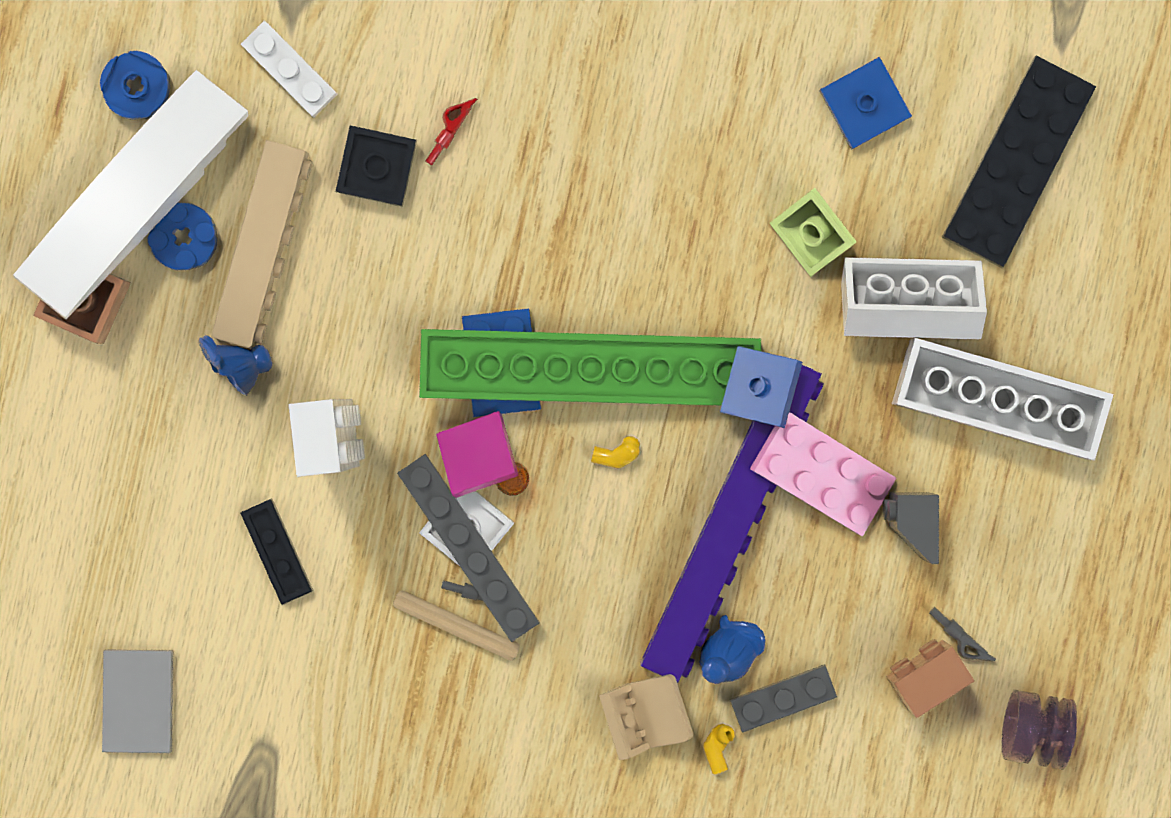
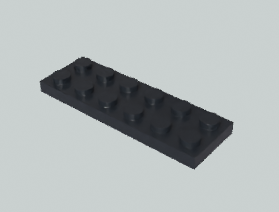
(1019, 161)

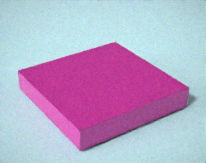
(477, 454)

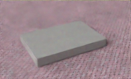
(137, 701)

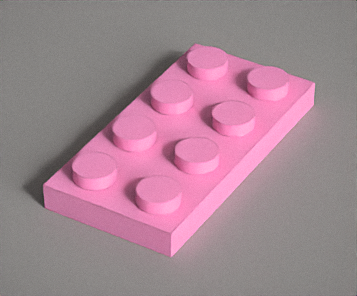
(823, 474)

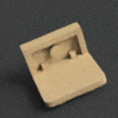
(646, 715)

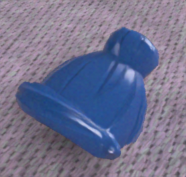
(236, 363)
(731, 650)

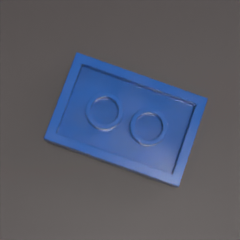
(500, 321)

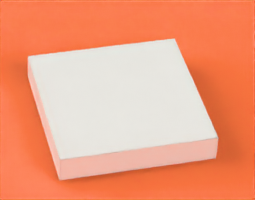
(487, 519)

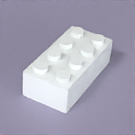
(913, 298)

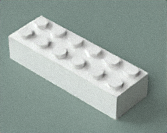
(1002, 399)
(325, 436)

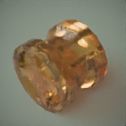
(517, 484)

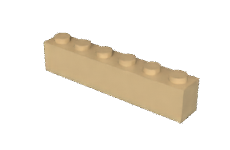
(260, 245)

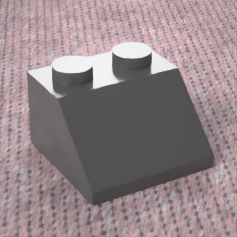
(915, 521)

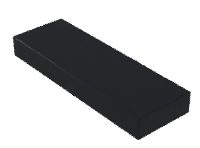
(276, 551)

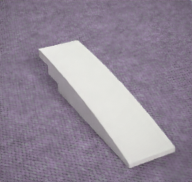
(131, 194)

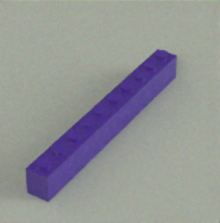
(717, 547)

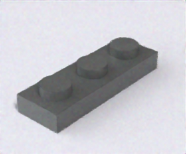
(783, 698)

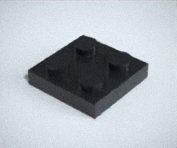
(376, 166)

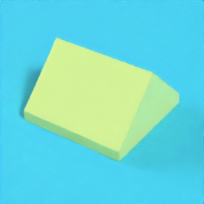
(812, 232)

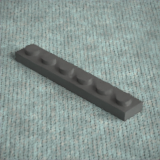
(468, 547)

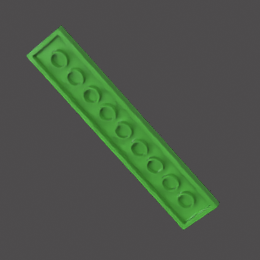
(577, 367)

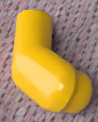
(620, 456)
(716, 744)

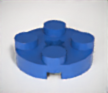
(129, 66)
(186, 256)

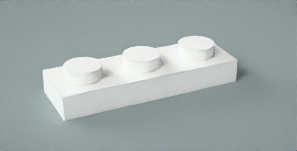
(289, 68)

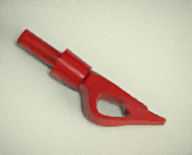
(451, 127)

